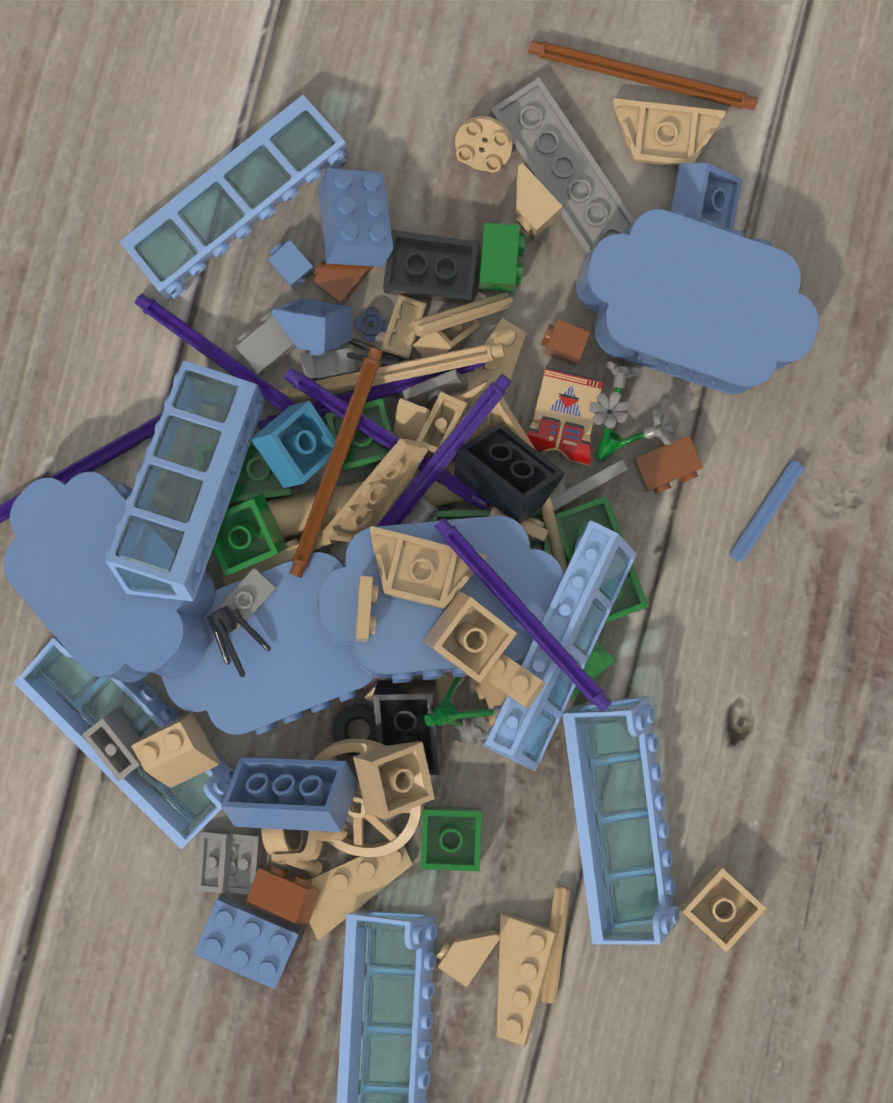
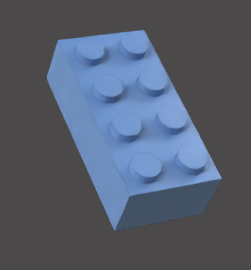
(290, 794)

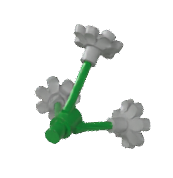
(611, 411)
(466, 722)

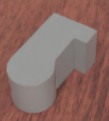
(328, 365)

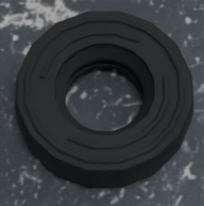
(347, 715)

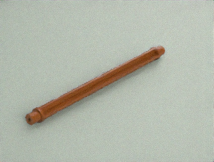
(642, 75)
(336, 462)

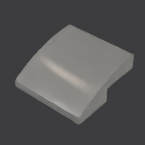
(227, 862)

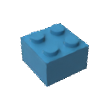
(295, 444)

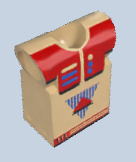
(563, 415)

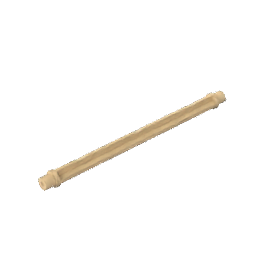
(407, 369)

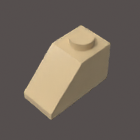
(447, 339)
(409, 420)
(441, 422)
(466, 955)

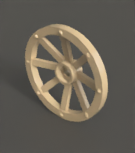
(357, 846)

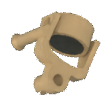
(285, 844)

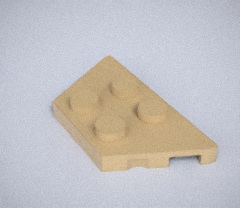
(665, 131)
(418, 568)

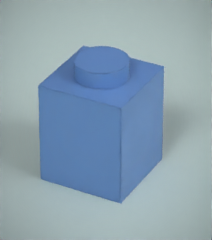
(290, 263)

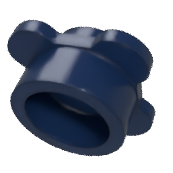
(371, 316)

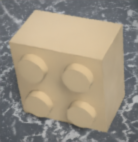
(722, 908)

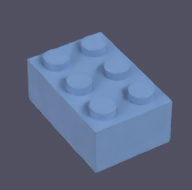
(355, 217)
(247, 941)

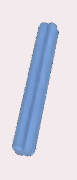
(767, 511)

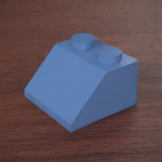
(707, 194)
(315, 324)

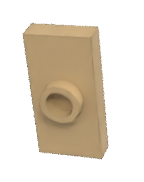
(400, 333)

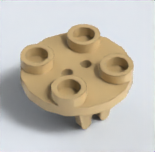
(496, 148)

